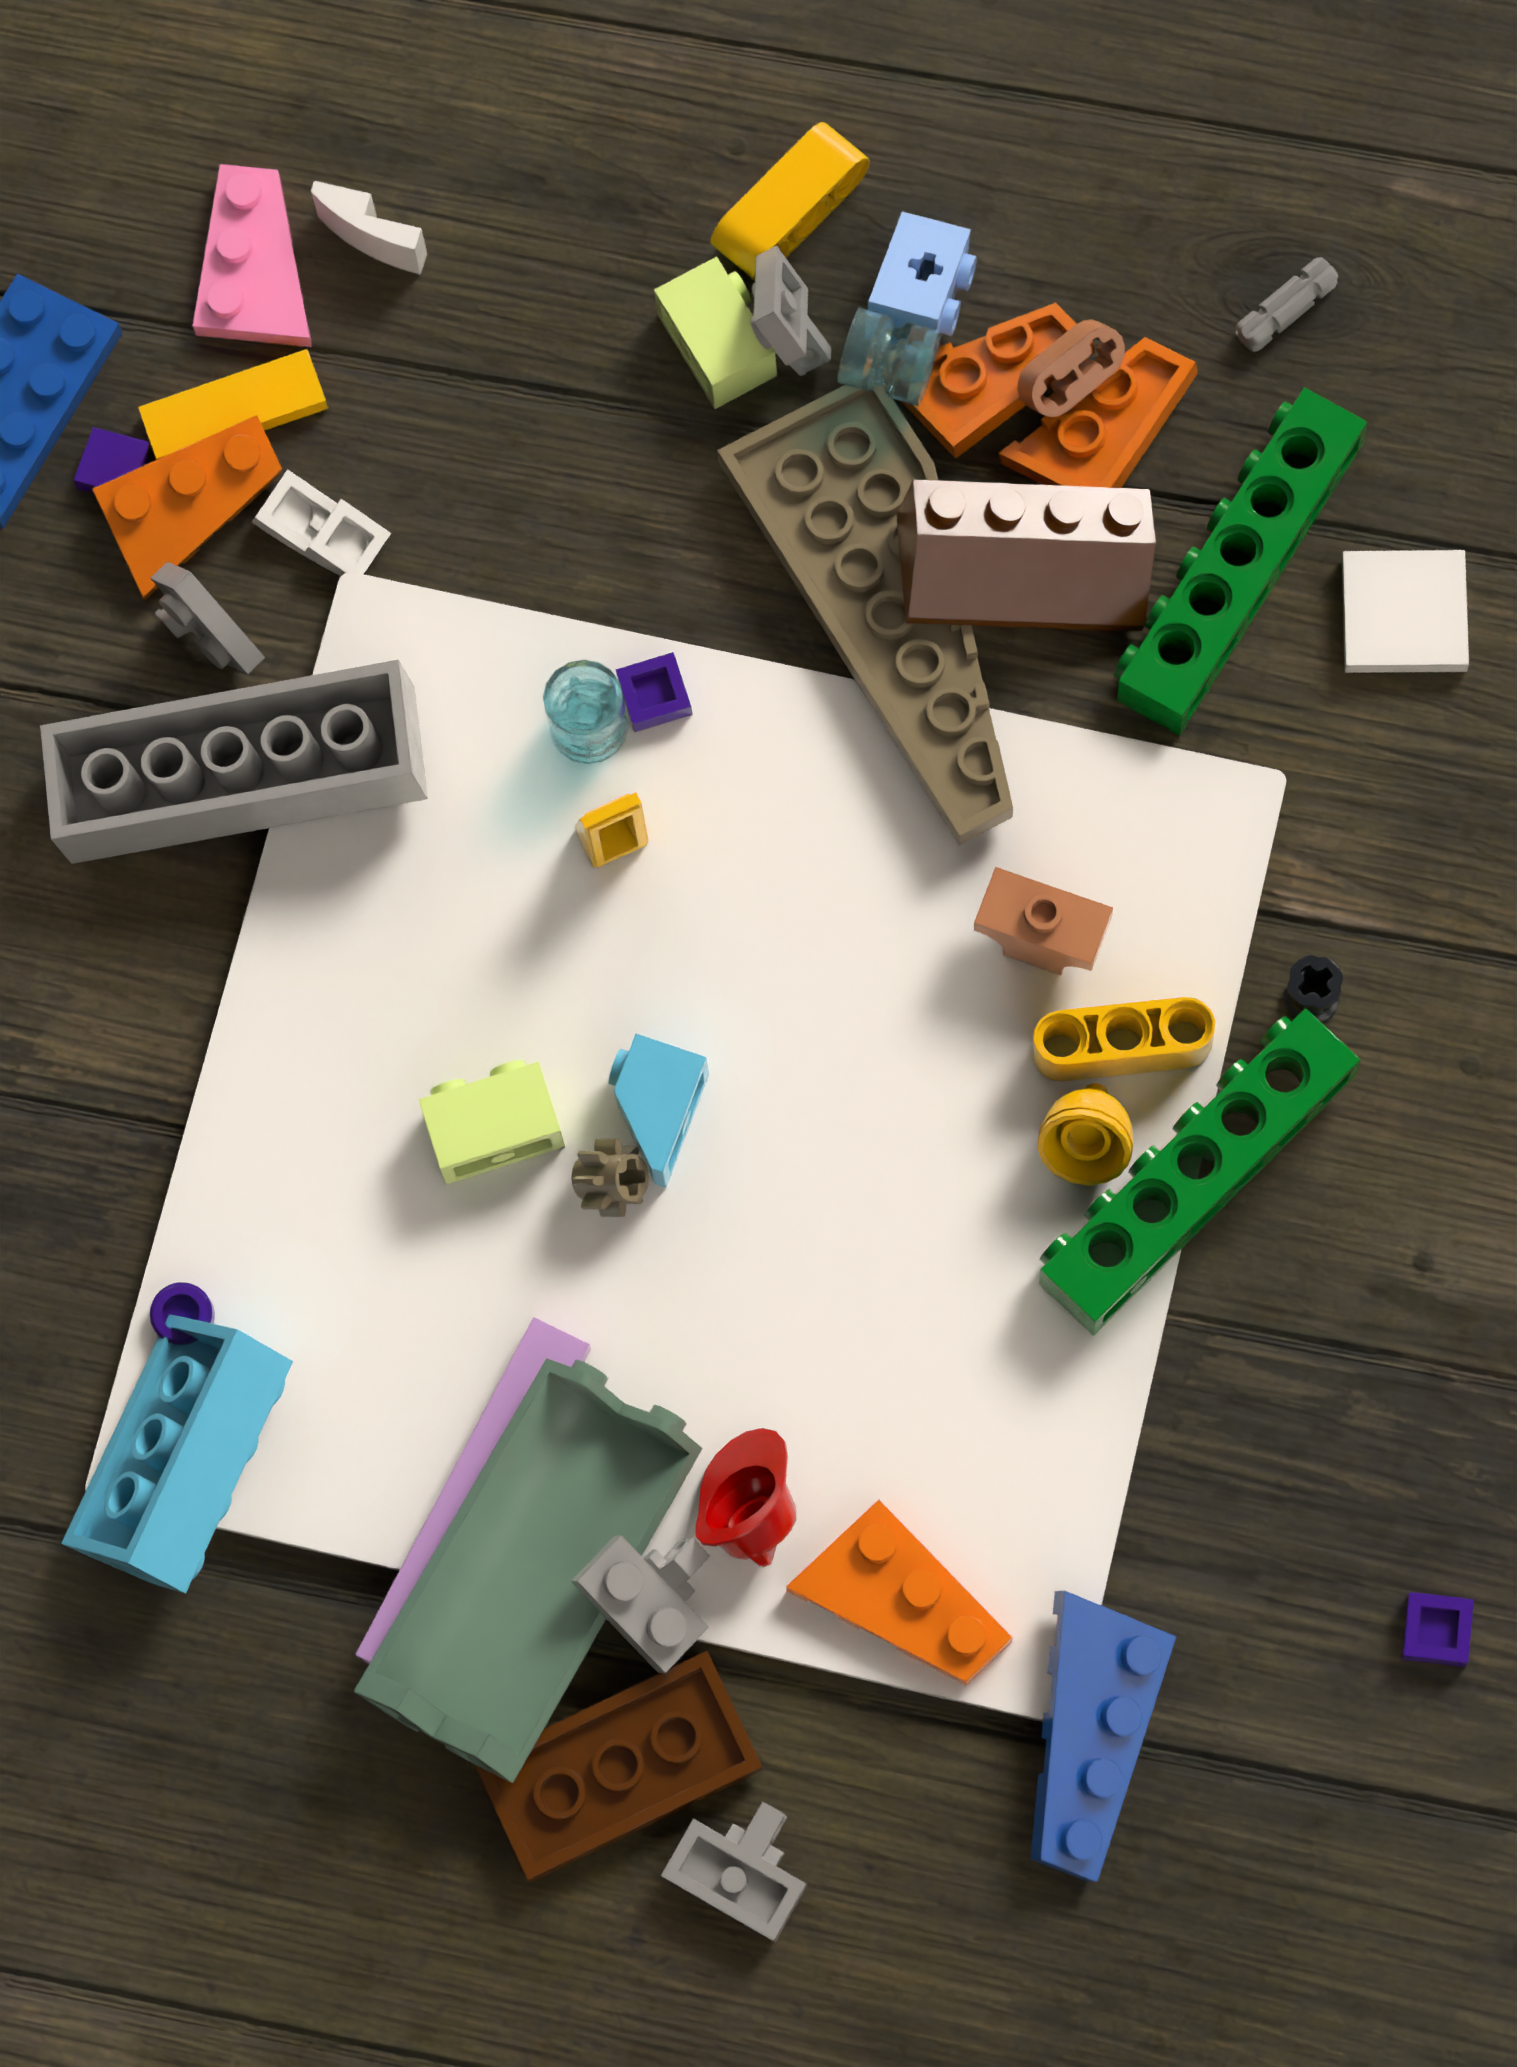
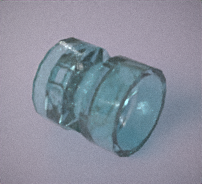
(889, 356)
(585, 711)

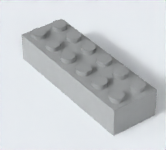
(233, 762)

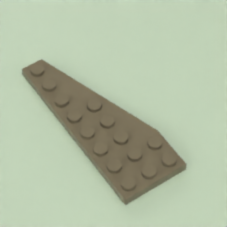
(828, 504)

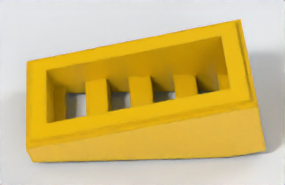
(613, 830)

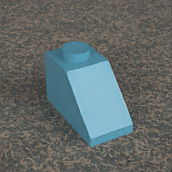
(657, 1098)

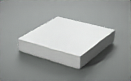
(1405, 611)

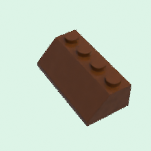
(1026, 555)

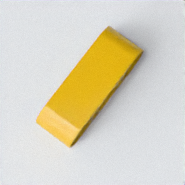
(791, 198)
(1146, 1019)

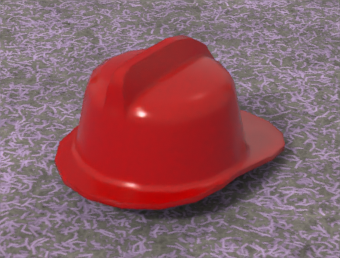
(746, 1497)

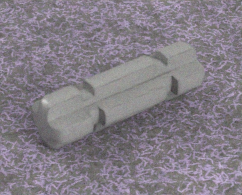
(1286, 304)

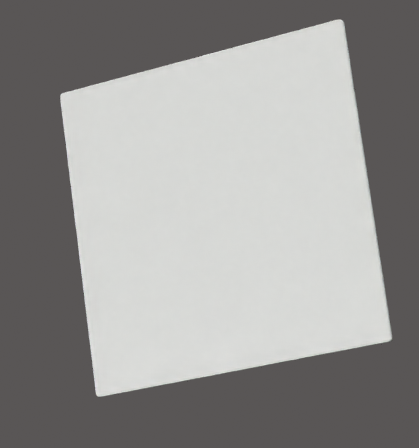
(856, 1178)

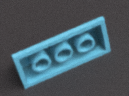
(178, 1453)

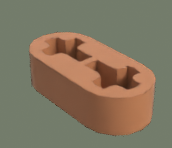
(1071, 368)

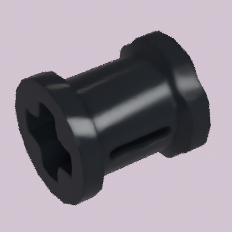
(1314, 972)

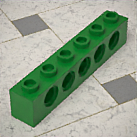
(1174, 692)
(1099, 1292)

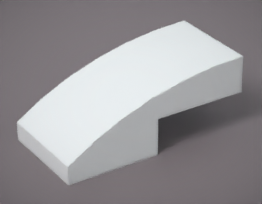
(355, 221)
(319, 527)

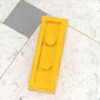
(272, 391)

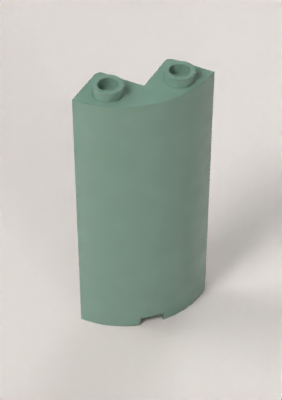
(495, 1610)

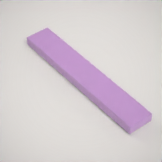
(537, 1344)

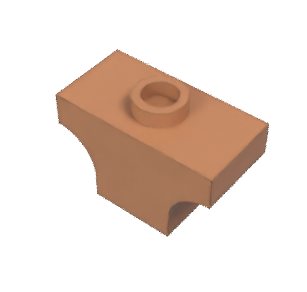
(1042, 922)

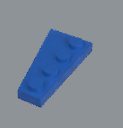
(1098, 1713)

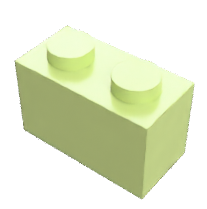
(714, 331)
(491, 1120)

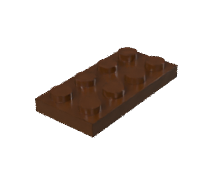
(623, 1767)

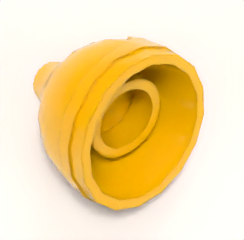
(1086, 1137)

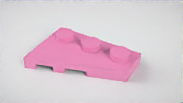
(249, 264)

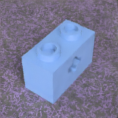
(923, 273)

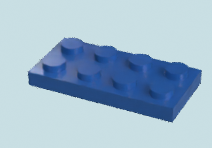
(46, 367)

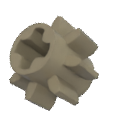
(610, 1177)

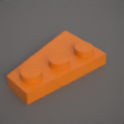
(977, 382)
(1110, 427)
(186, 497)
(899, 1592)

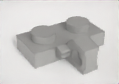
(783, 316)
(192, 609)
(647, 1596)
(739, 1871)

